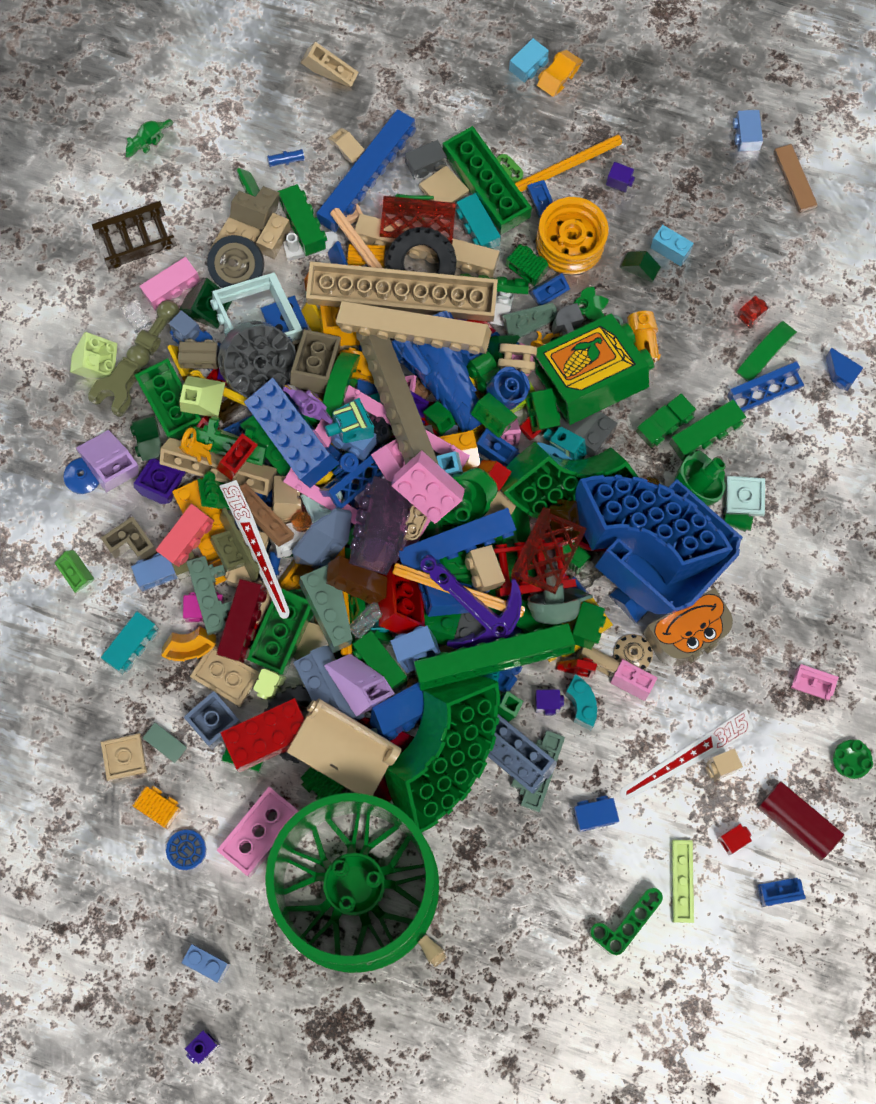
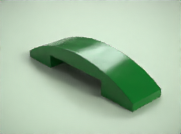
(766, 351)
(339, 381)

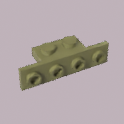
(232, 548)

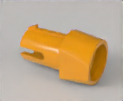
(645, 330)

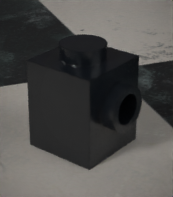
(382, 431)

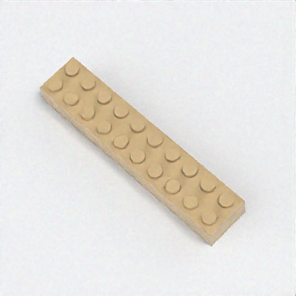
(402, 290)

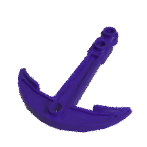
(478, 609)

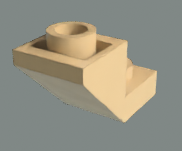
(347, 145)

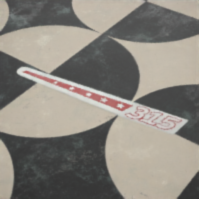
(251, 535)
(695, 752)

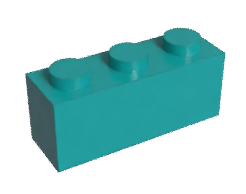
(477, 222)
(130, 643)

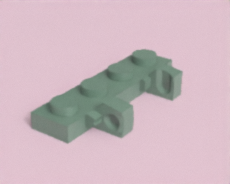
(203, 580)
(552, 746)

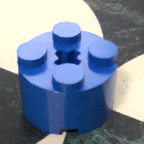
(509, 387)

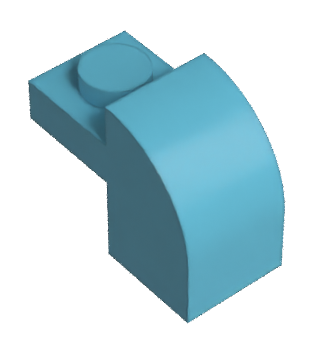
(450, 462)

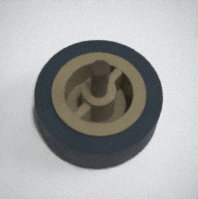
(234, 261)

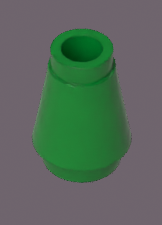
(739, 521)

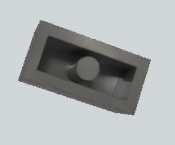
(426, 159)

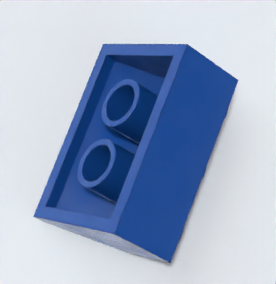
(398, 712)

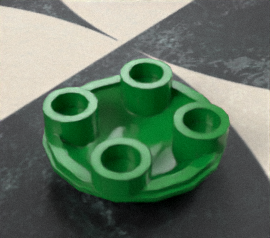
(852, 759)

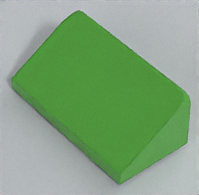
(74, 570)

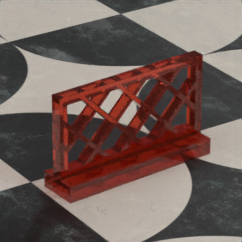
(418, 209)
(531, 549)

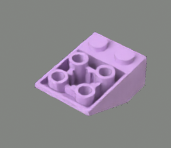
(108, 460)
(359, 683)

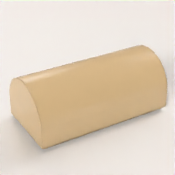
(605, 663)

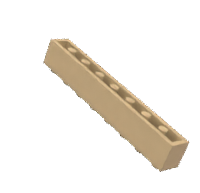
(469, 256)
(414, 327)

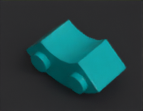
(583, 701)

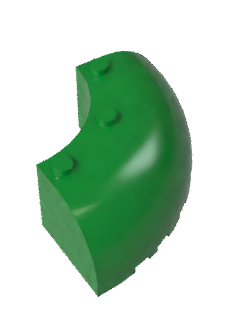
(543, 479)
(446, 750)

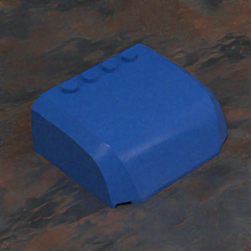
(645, 584)

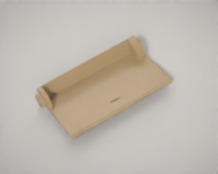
(339, 740)

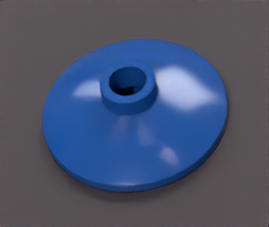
(79, 484)

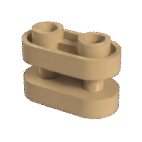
(524, 365)
(415, 523)

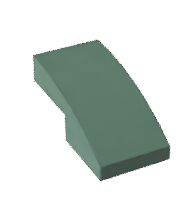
(164, 742)

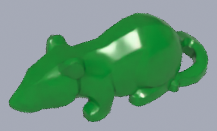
(148, 133)

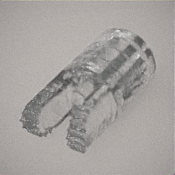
(366, 620)

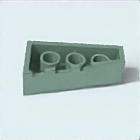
(328, 608)

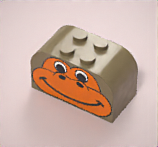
(691, 631)

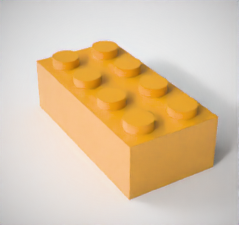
(190, 495)

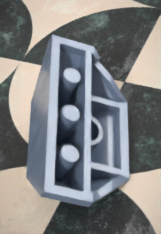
(324, 539)

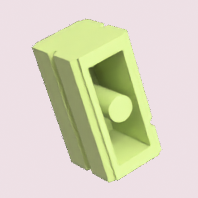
(269, 683)

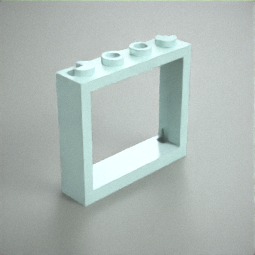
(251, 287)

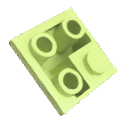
(94, 357)
(201, 396)

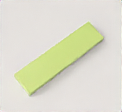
(682, 881)

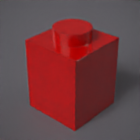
(735, 839)

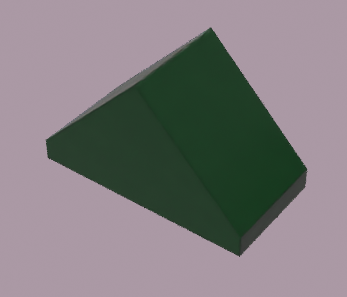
(641, 264)
(494, 345)

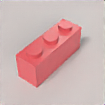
(185, 535)

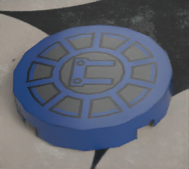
(186, 850)

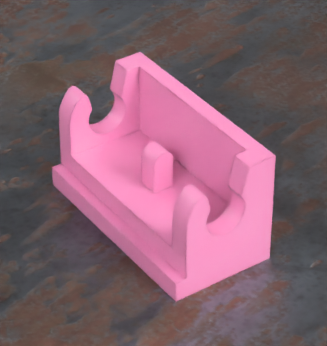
(633, 680)
(814, 682)

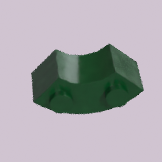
(147, 437)

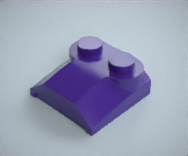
(158, 481)

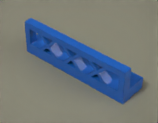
(765, 381)
(345, 479)

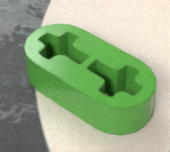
(511, 167)

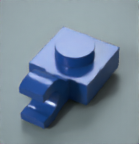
(507, 678)

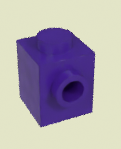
(620, 177)
(548, 702)
(201, 1047)

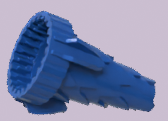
(444, 375)

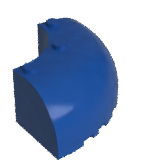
(652, 523)

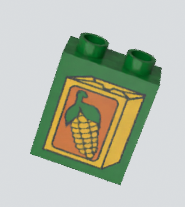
(593, 367)

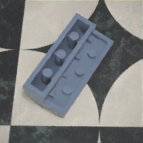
(320, 683)
(520, 756)

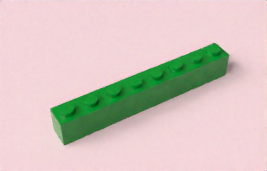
(494, 656)

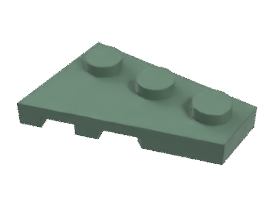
(529, 320)

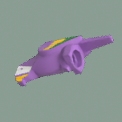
(308, 403)

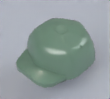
(557, 607)

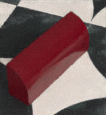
(800, 821)

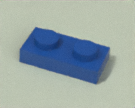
(540, 196)

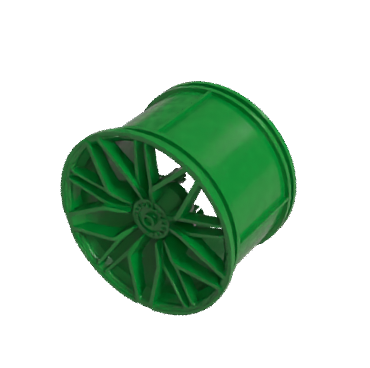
(352, 881)

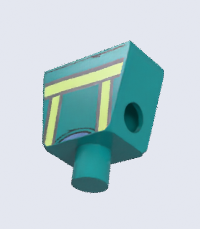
(351, 423)
(567, 442)

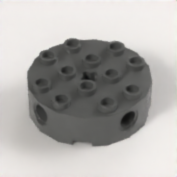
(244, 347)

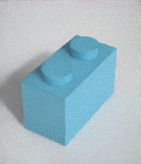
(529, 60)
(671, 245)

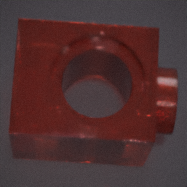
(750, 318)

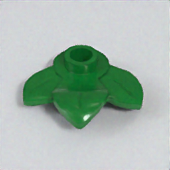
(593, 304)

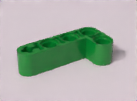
(629, 919)

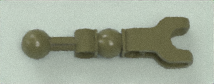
(138, 356)

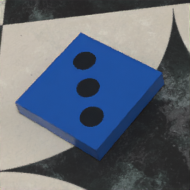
(274, 317)

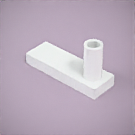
(294, 251)

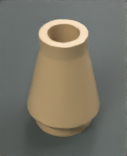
(432, 951)

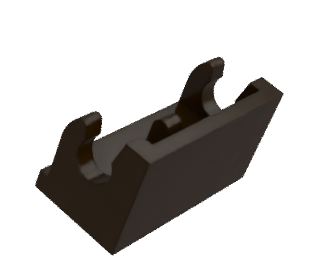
(230, 409)
(567, 511)

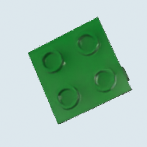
(210, 492)

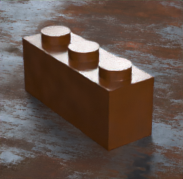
(356, 580)

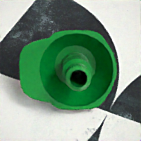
(703, 477)
(478, 494)

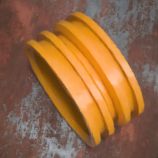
(572, 235)

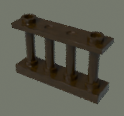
(129, 219)

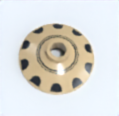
(632, 641)

